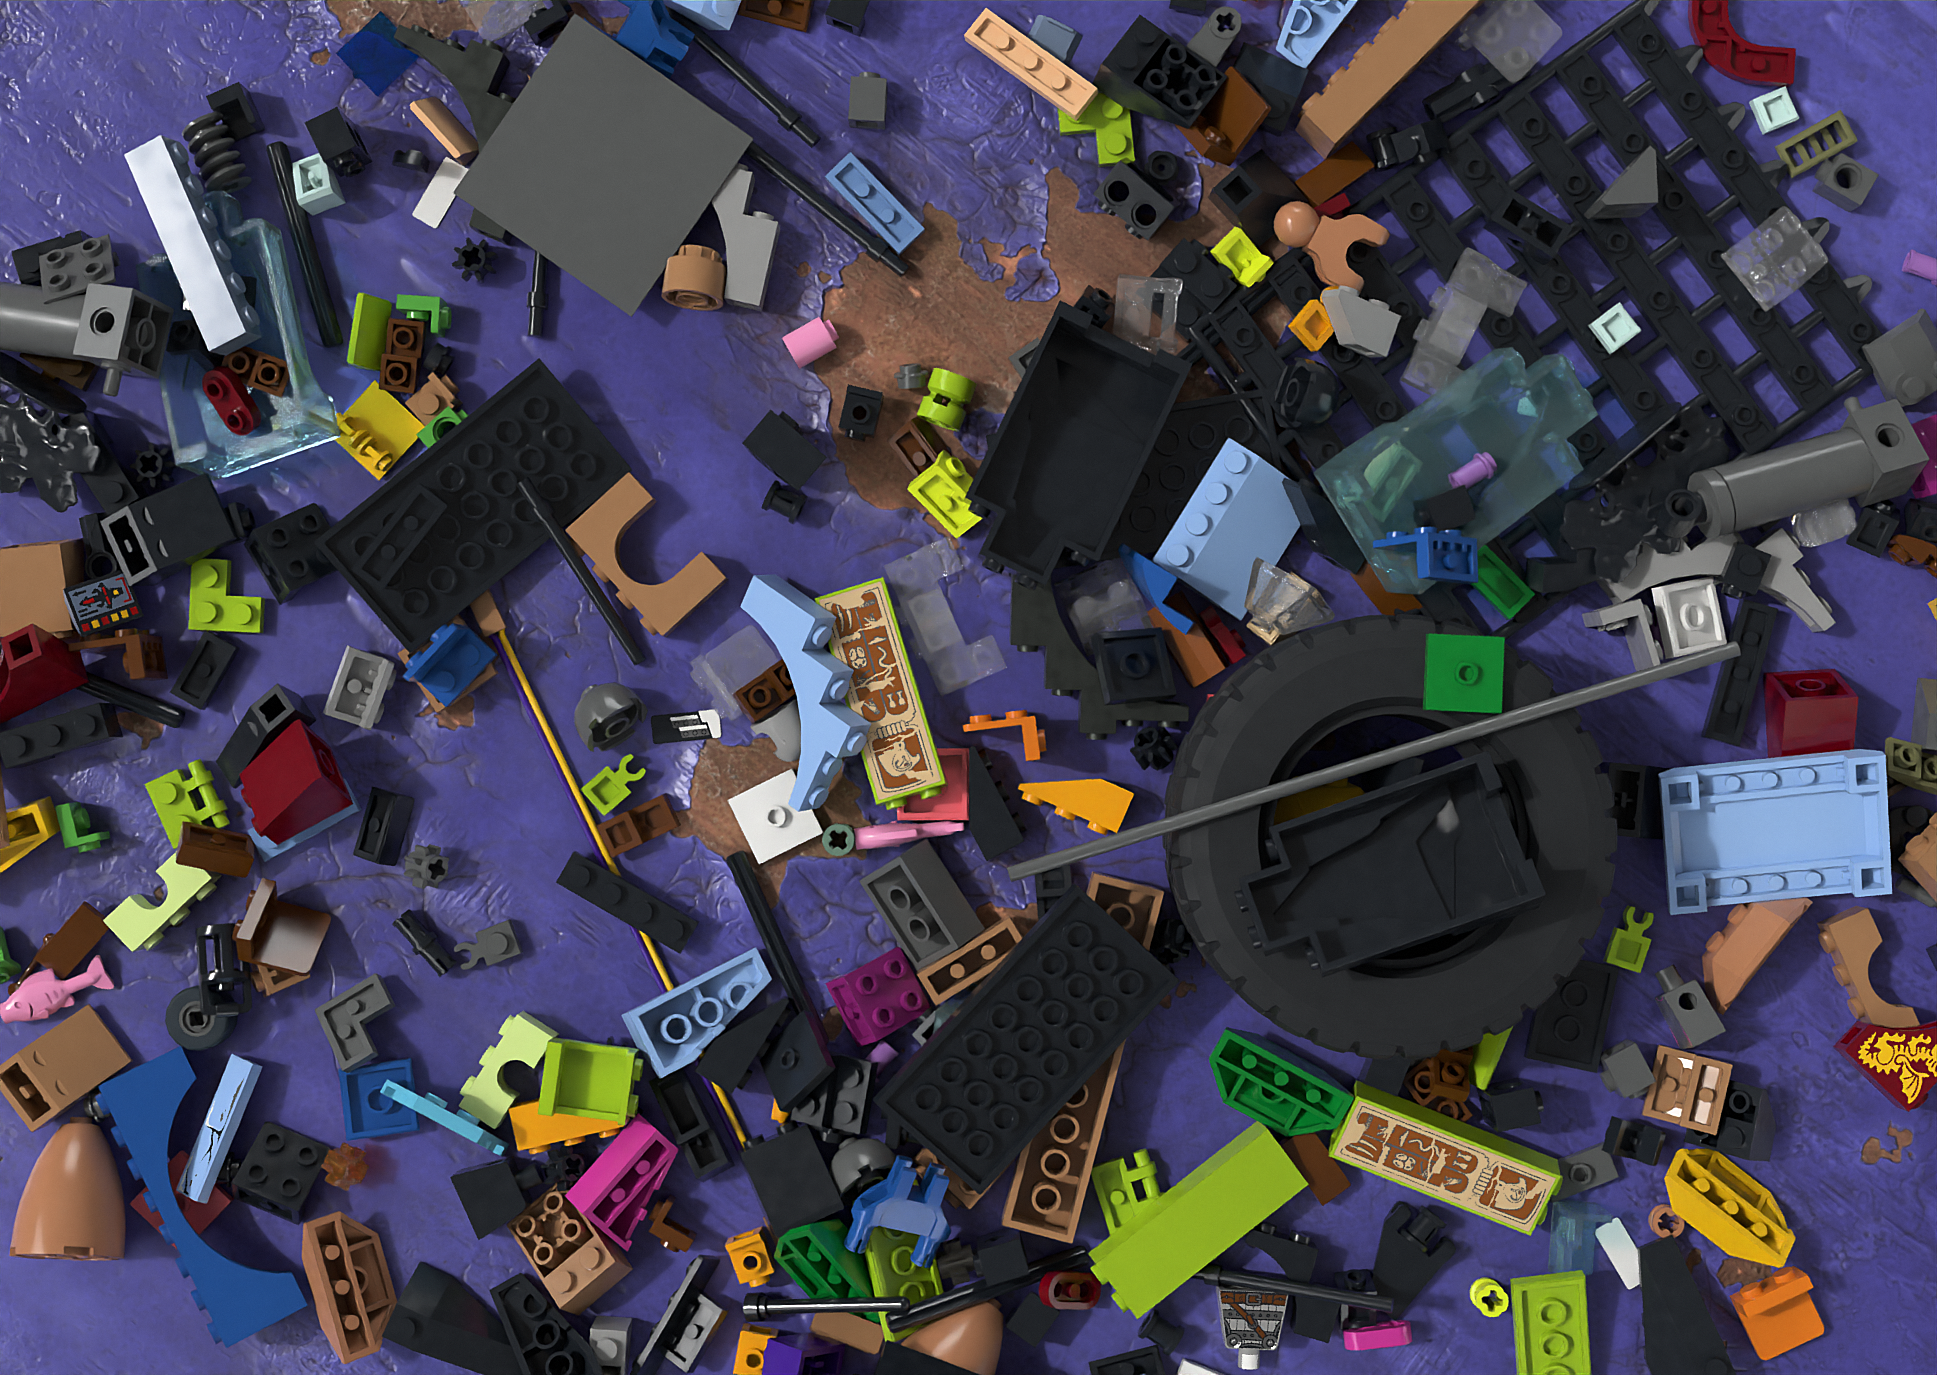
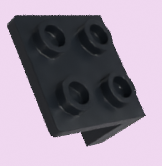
(287, 551)
(279, 1172)

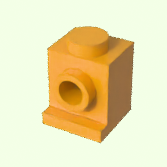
(751, 1244)

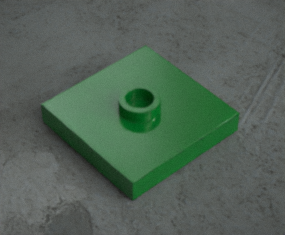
(1463, 673)

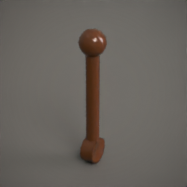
(28, 971)

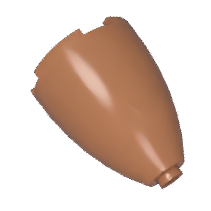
(72, 1200)
(963, 1338)

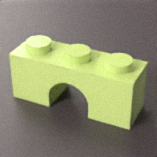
(142, 924)
(489, 1095)

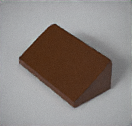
(785, 13)
(1334, 174)
(917, 445)
(215, 849)

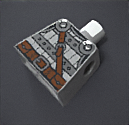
(1250, 1321)

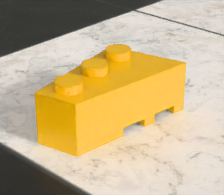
(28, 828)

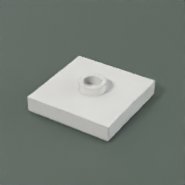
(1689, 617)
(769, 821)

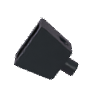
(495, 1192)

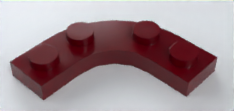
(1734, 55)

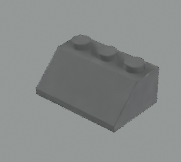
(922, 905)

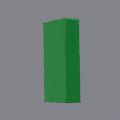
(1500, 584)

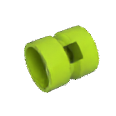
(952, 388)

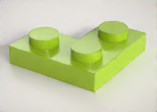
(1110, 126)
(214, 608)

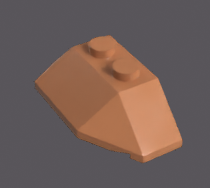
(1745, 945)
(348, 1283)

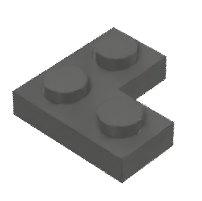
(346, 1017)

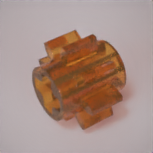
(345, 1166)

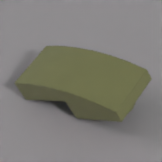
(1910, 765)

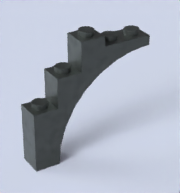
(477, 79)
(1036, 624)

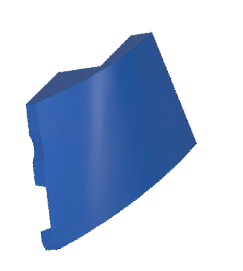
(1155, 585)

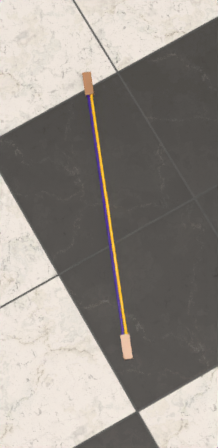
(492, 622)

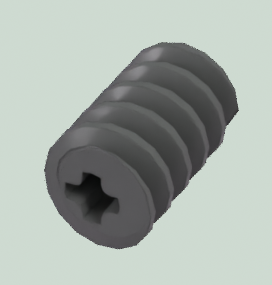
(212, 154)

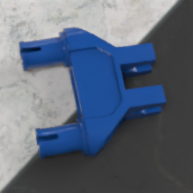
(652, 35)
(903, 1207)

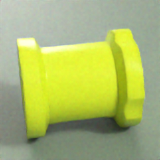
(1496, 1305)

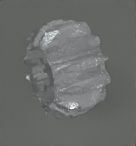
(1824, 524)

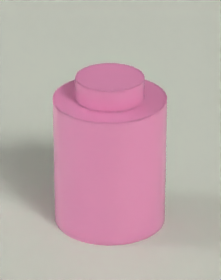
(811, 341)

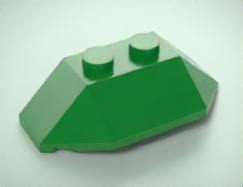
(1276, 1085)
(823, 1265)

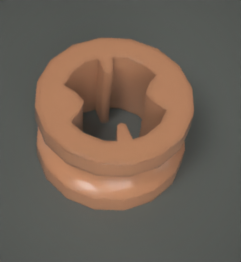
(1653, 1220)

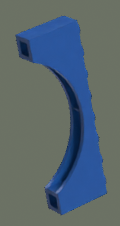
(235, 1295)

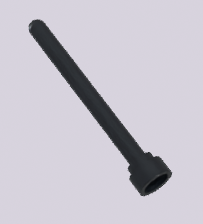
(759, 1306)

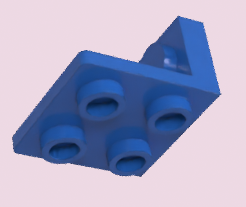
(1440, 555)
(450, 662)

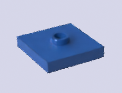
(368, 1110)

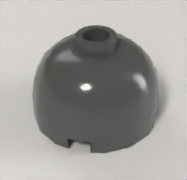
(607, 714)
(860, 1166)

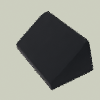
(383, 827)
(1135, 1362)

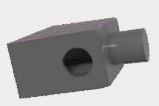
(1698, 1019)

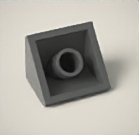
(1631, 192)

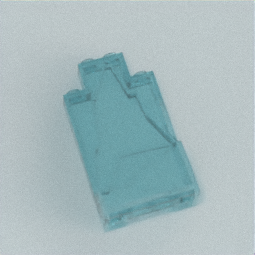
(1488, 408)
(287, 424)

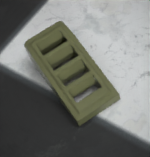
(1843, 129)

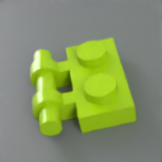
(176, 803)
(1115, 1188)

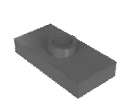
(1584, 1171)

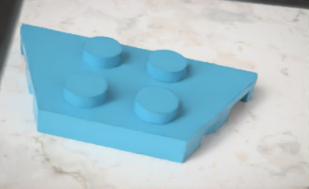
(434, 1109)

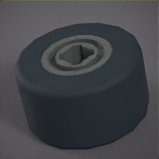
(190, 1032)

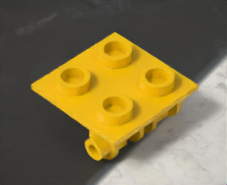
(377, 430)

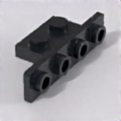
(687, 1323)

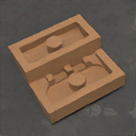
(1687, 1089)

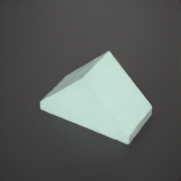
(316, 185)

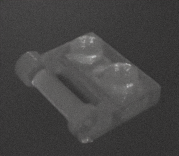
(1135, 308)

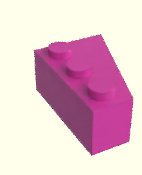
(623, 1180)

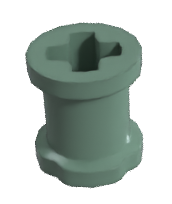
(828, 837)

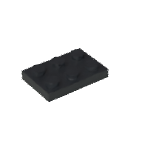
(1574, 1019)

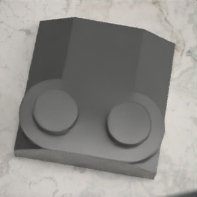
(1906, 360)

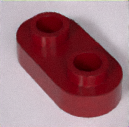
(231, 400)
(1069, 1290)

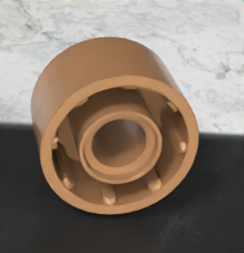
(695, 279)

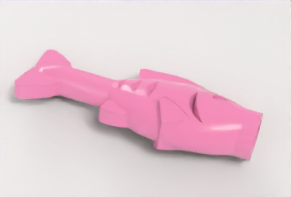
(897, 833)
(44, 994)

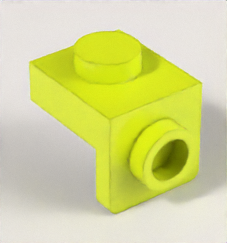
(1242, 258)

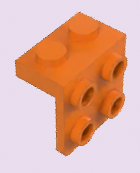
(1033, 739)
(1778, 1312)

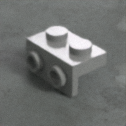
(360, 688)

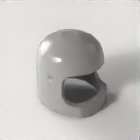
(784, 729)

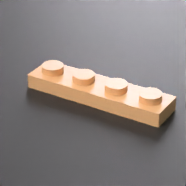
(1031, 64)

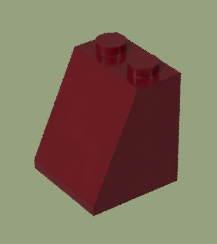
(1808, 712)
(293, 784)

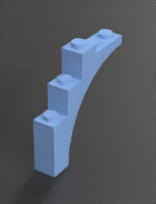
(819, 679)

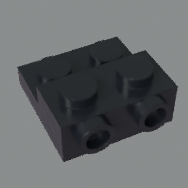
(1203, 283)
(842, 1097)

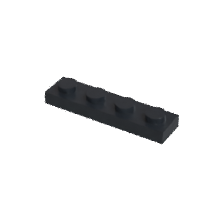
(1739, 674)
(627, 902)

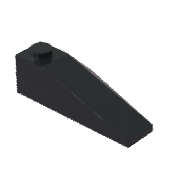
(1675, 1318)
(450, 1325)
(540, 1334)

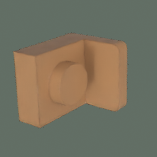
(434, 398)
(272, 980)

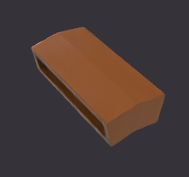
(1193, 653)

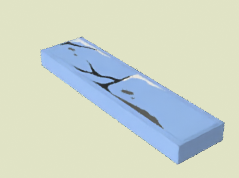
(219, 1128)

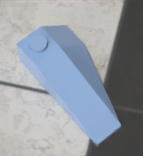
(1310, 27)
(687, 1018)

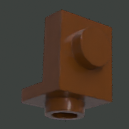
(672, 1234)

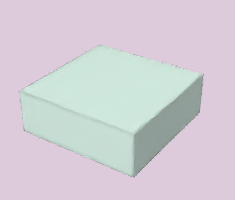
(1774, 110)
(1614, 328)

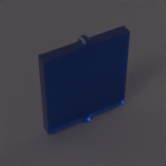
(376, 54)

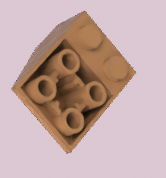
(61, 1068)
(568, 1251)

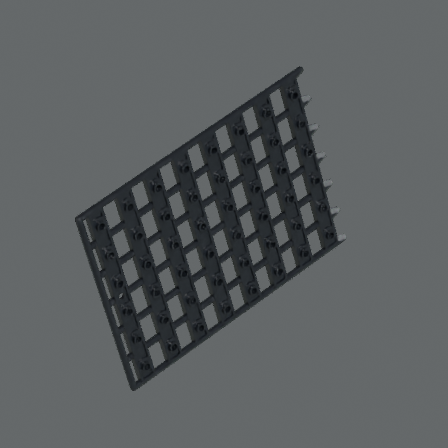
(1749, 188)

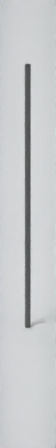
(1373, 761)

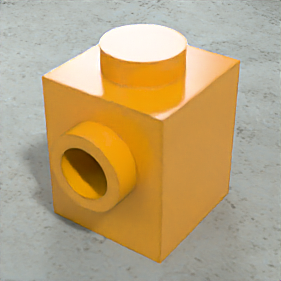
(751, 1348)

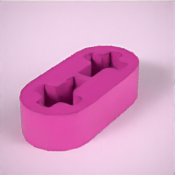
(1383, 1335)

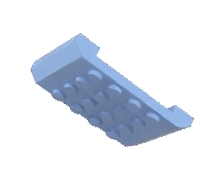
(1775, 829)

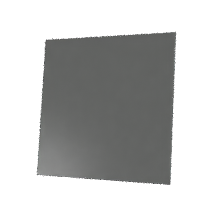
(603, 165)

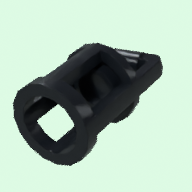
(224, 975)

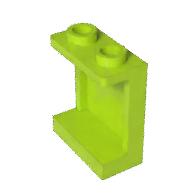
(590, 1080)

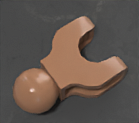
(1328, 240)

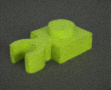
(609, 788)
(1628, 947)

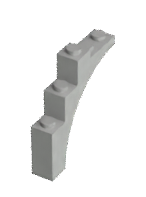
(748, 240)
(1708, 559)

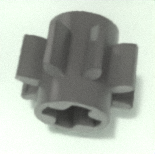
(426, 866)

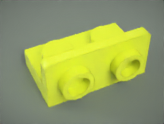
(943, 493)

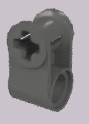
(1210, 42)

